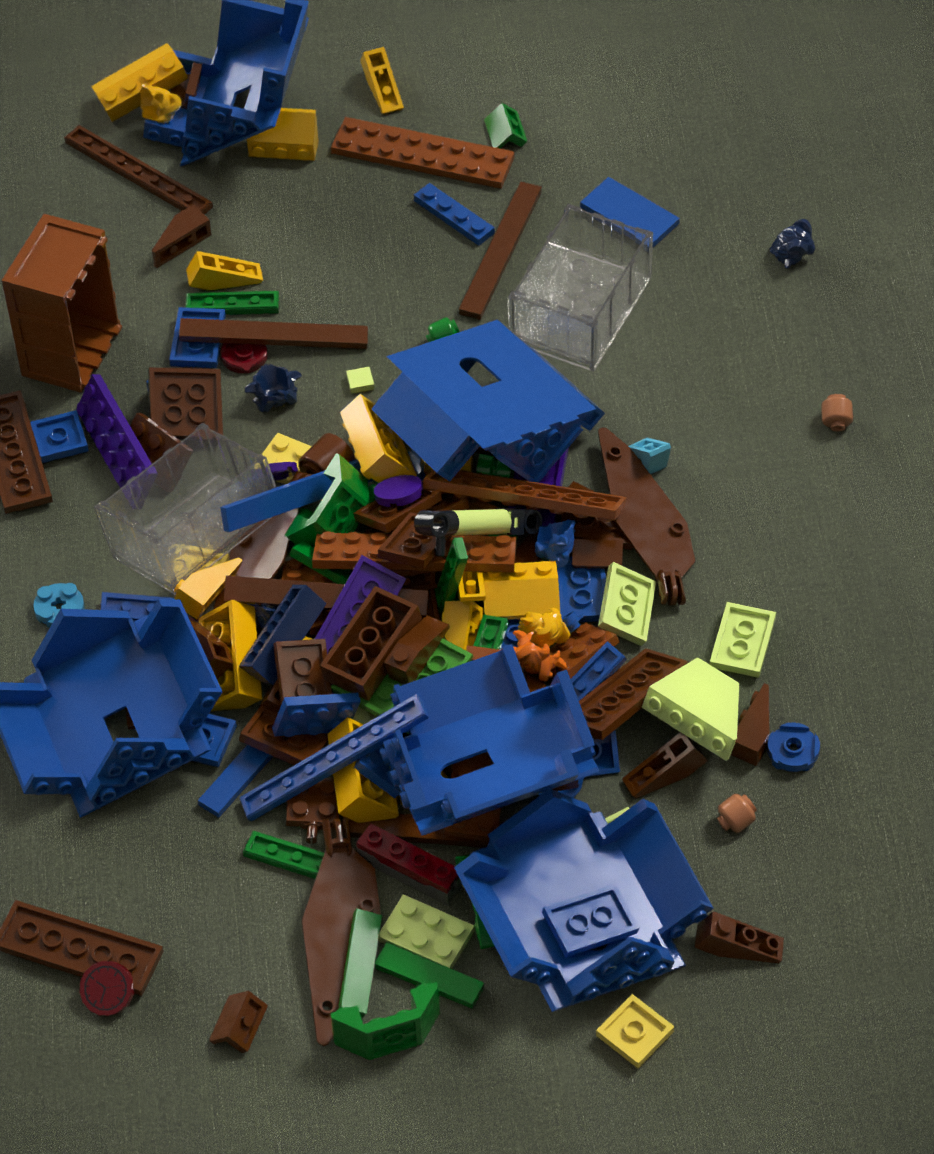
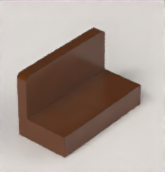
(188, 87)
(596, 553)
(239, 1021)

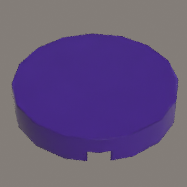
(282, 469)
(398, 490)

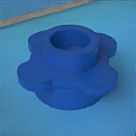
(571, 620)

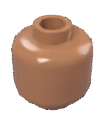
(837, 412)
(736, 813)

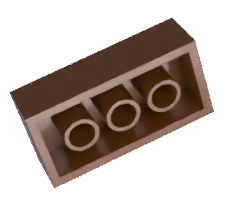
(366, 642)

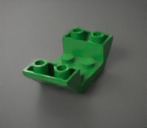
(335, 511)
(391, 1033)

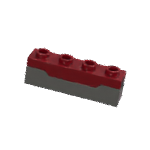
(409, 864)

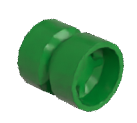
(489, 465)

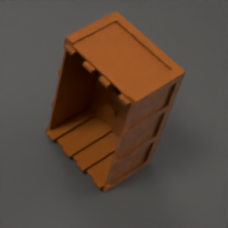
(61, 302)

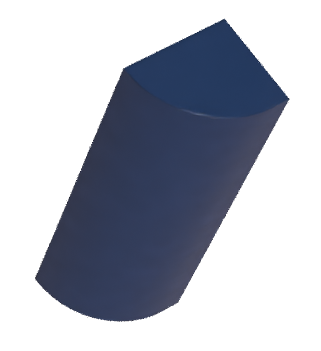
(288, 623)

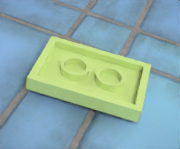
(627, 604)
(742, 639)
(426, 931)

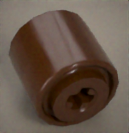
(322, 453)

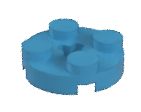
(53, 594)

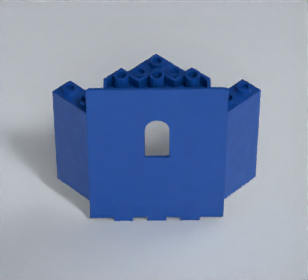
(253, 51)
(447, 415)
(88, 671)
(479, 708)
(563, 851)

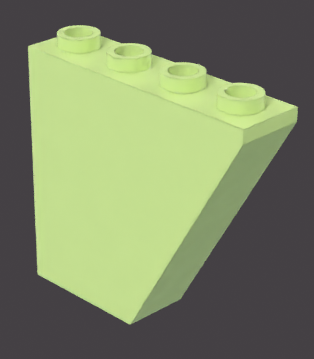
(699, 705)

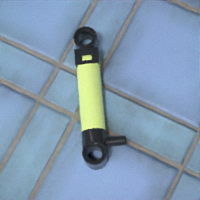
(475, 522)

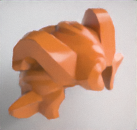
(536, 659)

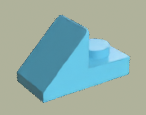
(652, 453)

